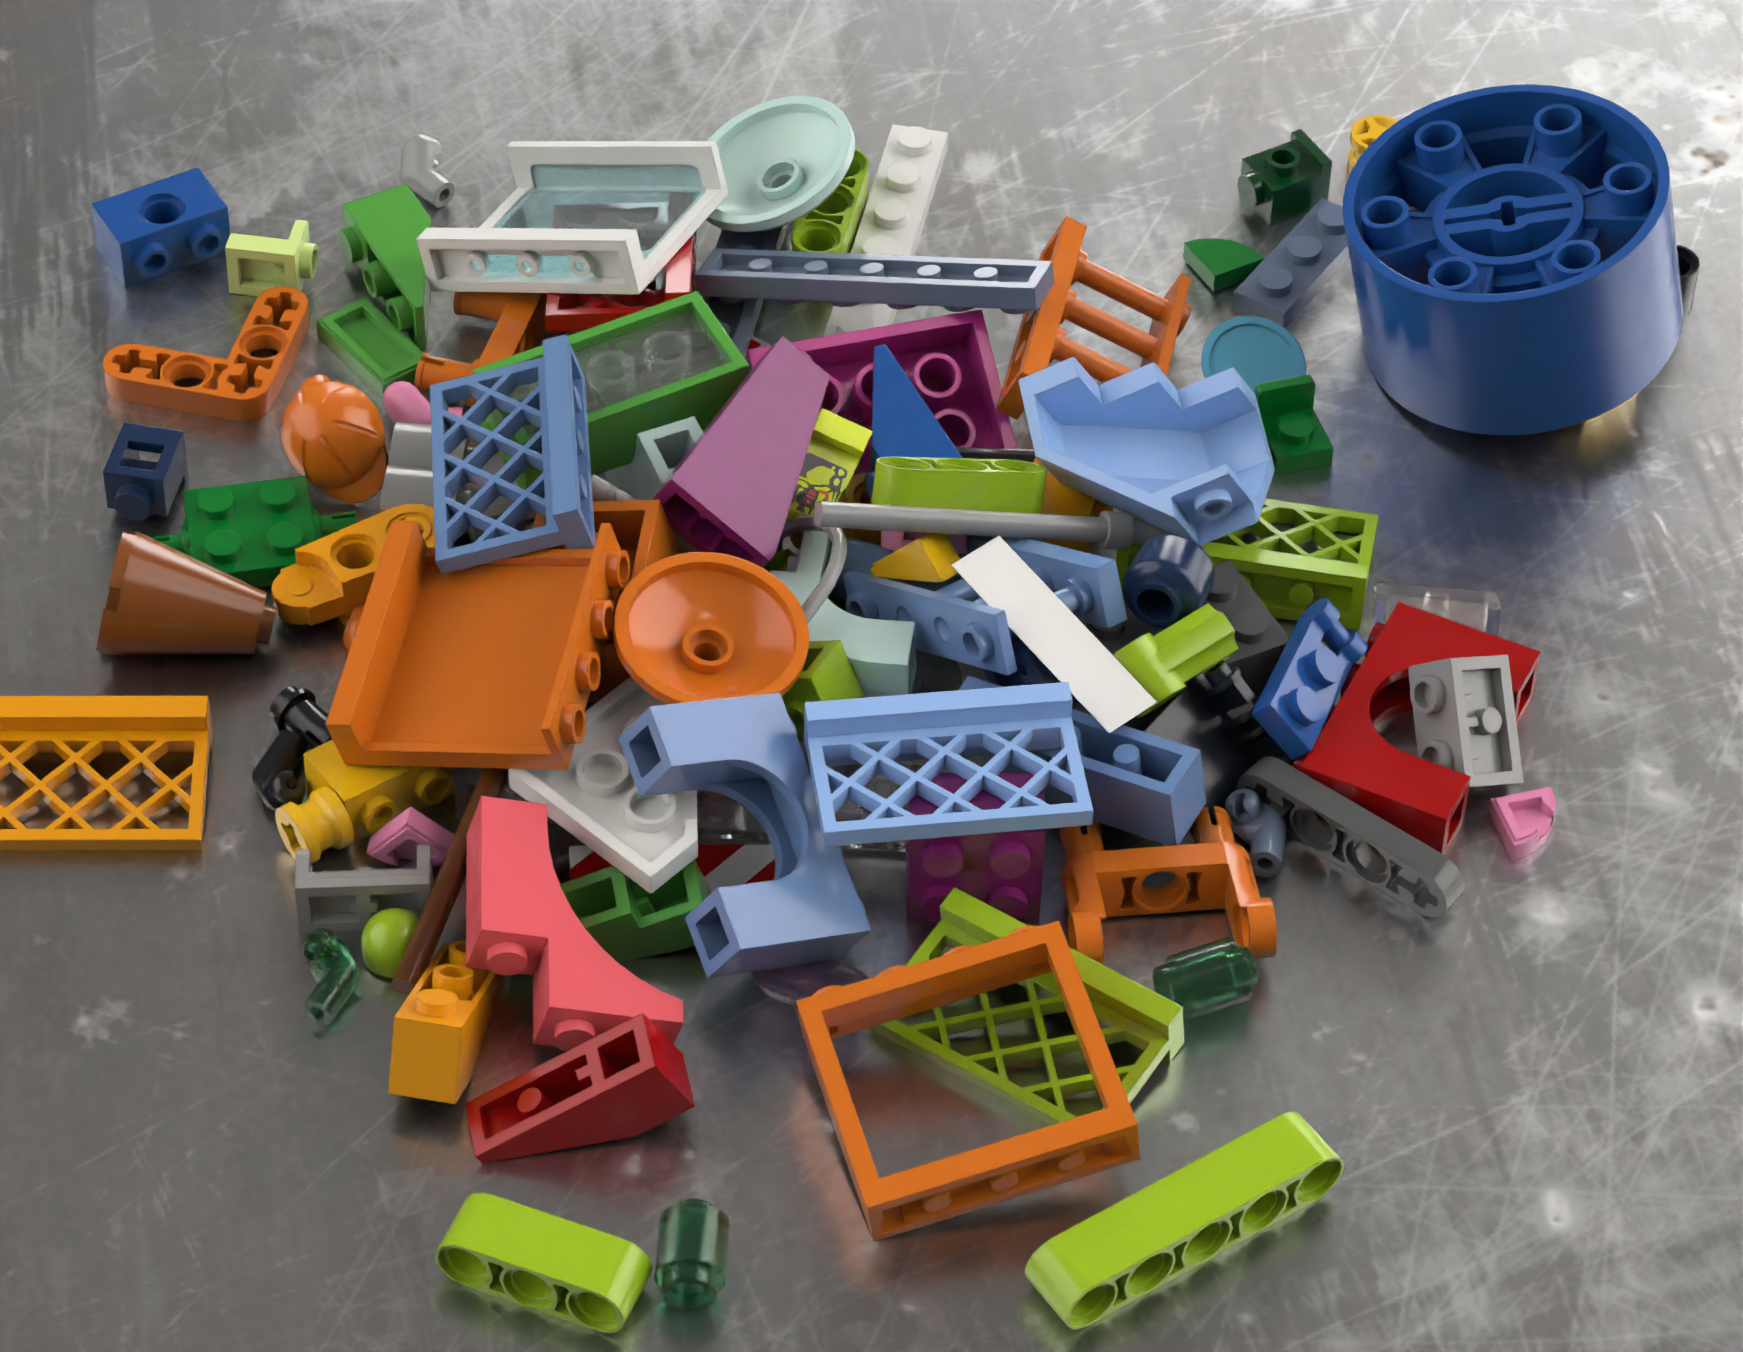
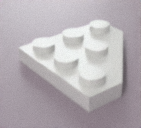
(600, 802)

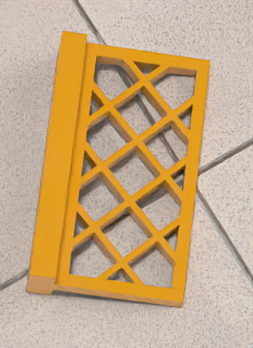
(79, 732)

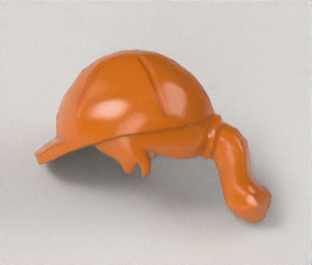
(335, 439)

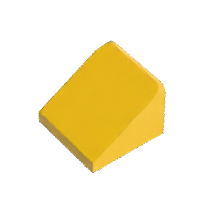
(921, 560)

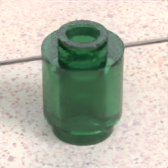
(1207, 977)
(692, 1254)

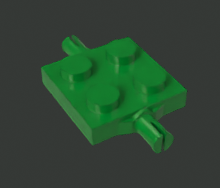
(252, 527)

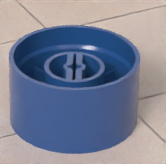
(1508, 217)

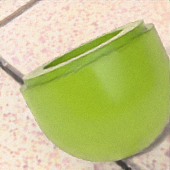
(386, 939)

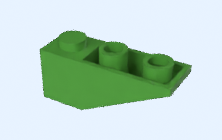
(383, 243)

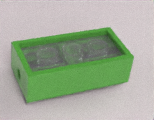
(641, 376)

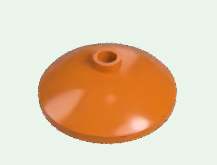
(713, 611)

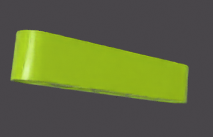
(1183, 1220)

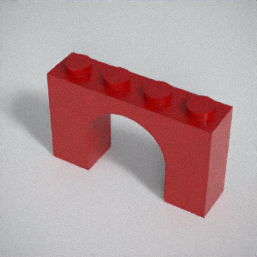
(1374, 774)

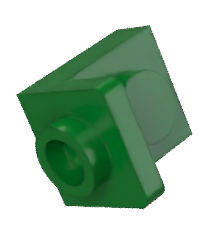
(1292, 426)

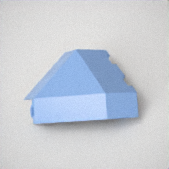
(1161, 453)

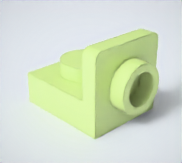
(269, 262)

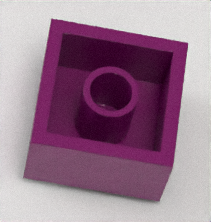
(992, 867)

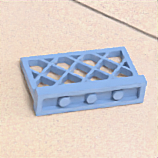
(943, 729)

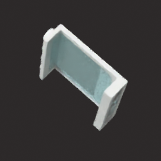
(582, 219)

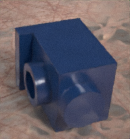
(144, 486)

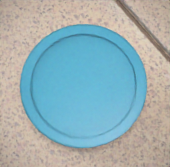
(1256, 350)

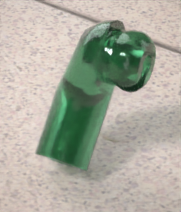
(332, 970)

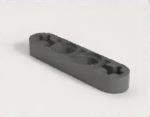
(1411, 869)

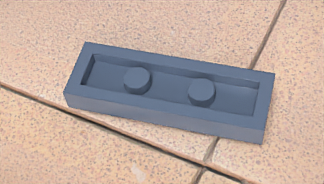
(1296, 267)

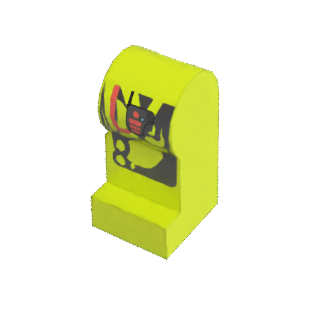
(829, 462)

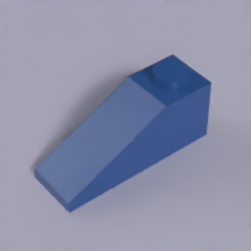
(901, 418)

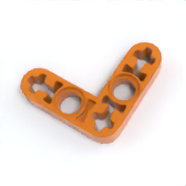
(135, 369)

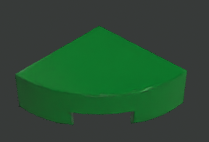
(1220, 261)

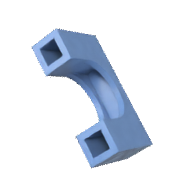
(753, 756)

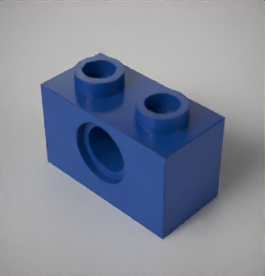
(161, 227)

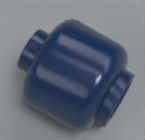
(1168, 580)

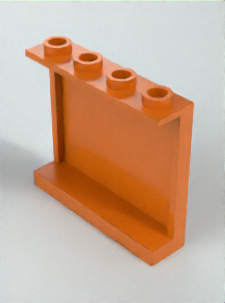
(476, 659)

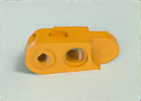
(339, 568)

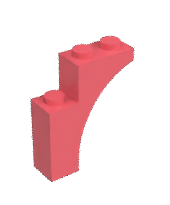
(527, 927)

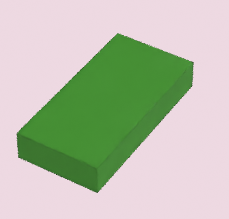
(370, 345)

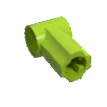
(1178, 653)

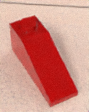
(584, 1096)

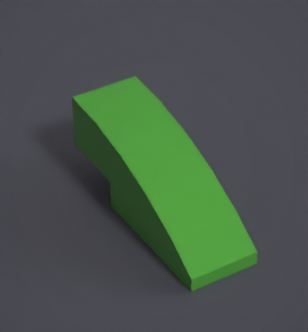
(631, 920)

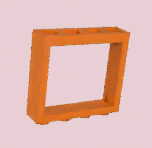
(997, 1169)

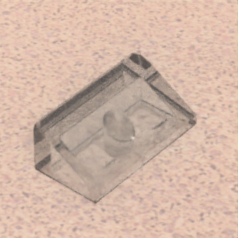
(1466, 606)

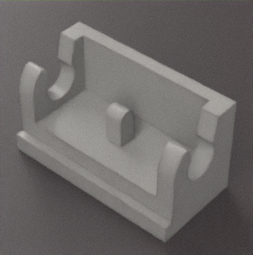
(351, 897)

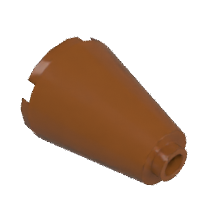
(178, 605)

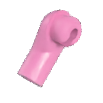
(407, 404)

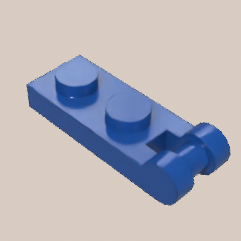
(1308, 678)

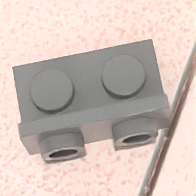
(1467, 718)

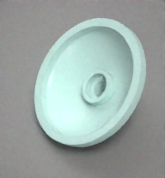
(781, 162)

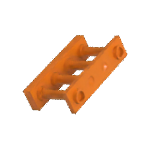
(1042, 339)

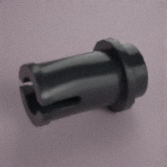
(298, 712)

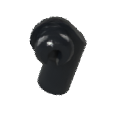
(274, 772)

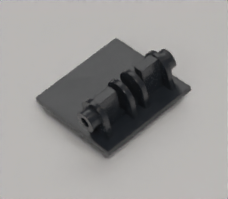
(1218, 721)

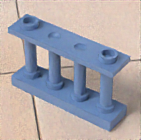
(963, 627)

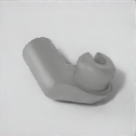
(418, 172)

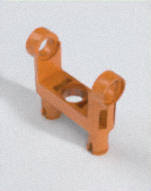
(518, 329)
(1207, 877)

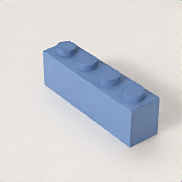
(1131, 777)

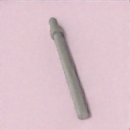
(1109, 529)

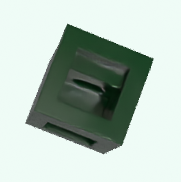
(1285, 179)

